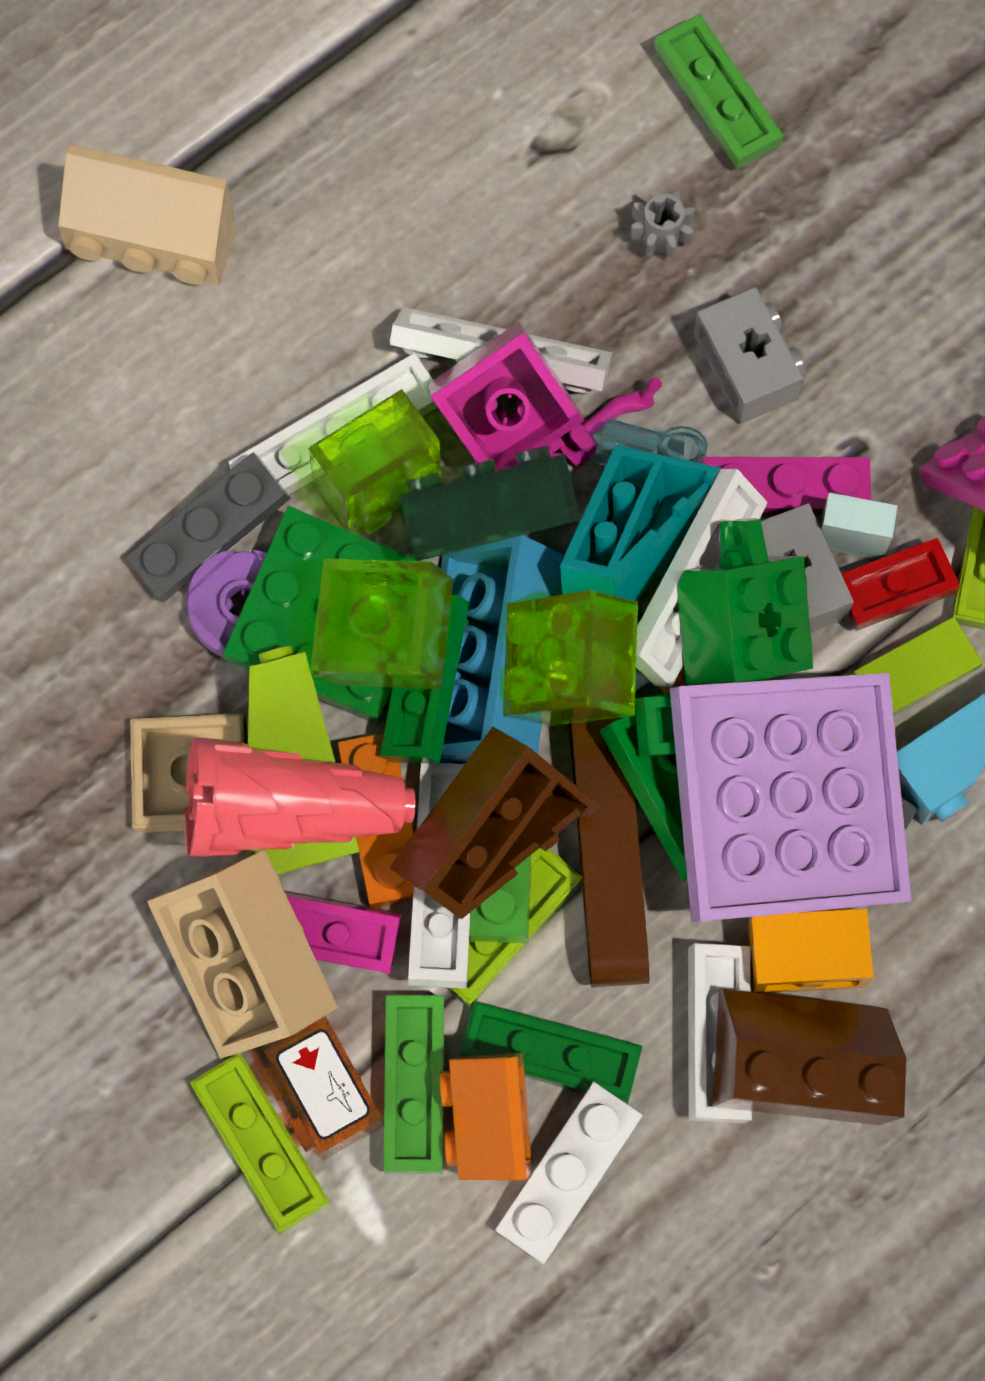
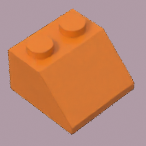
(489, 1117)

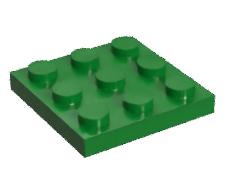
(286, 599)

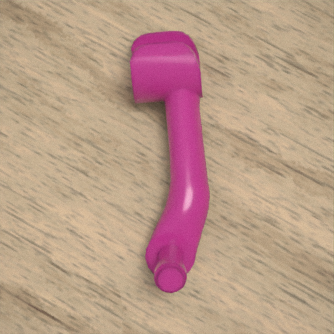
(582, 446)

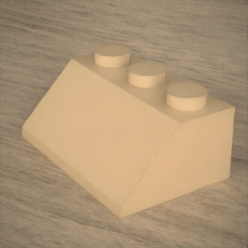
(146, 215)
(243, 955)

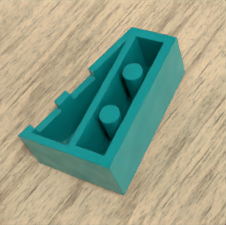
(634, 522)

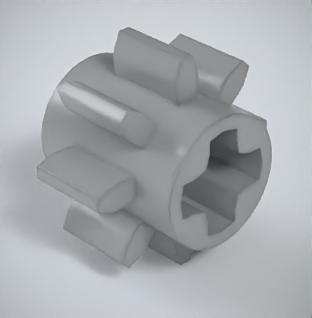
(674, 230)

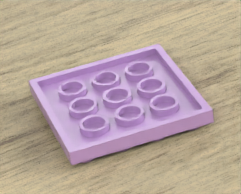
(789, 796)

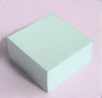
(857, 525)

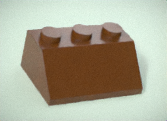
(808, 1058)

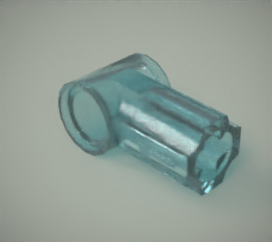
(675, 442)

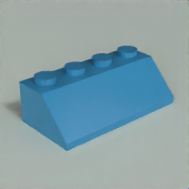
(489, 580)

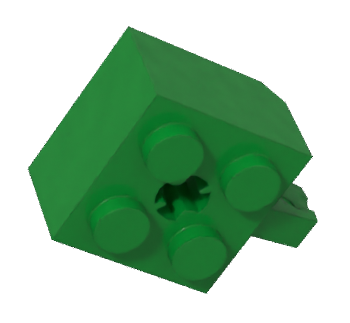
(746, 613)

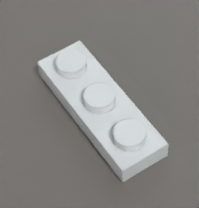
(710, 970)
(569, 1173)

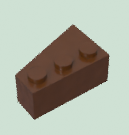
(488, 823)

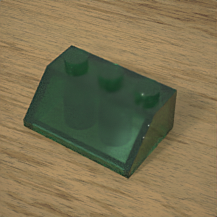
(486, 503)

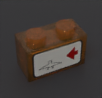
(322, 1088)

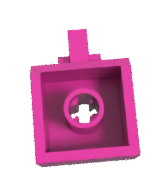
(503, 366)

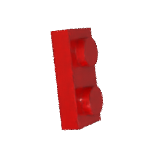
(899, 583)

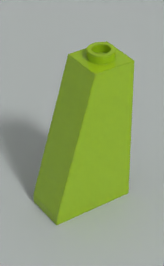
(289, 719)

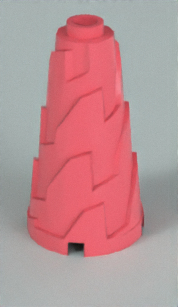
(278, 800)

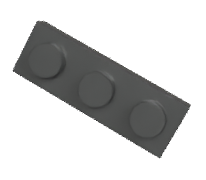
(208, 526)

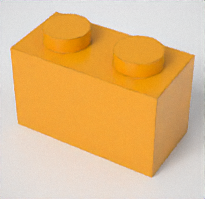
(810, 951)

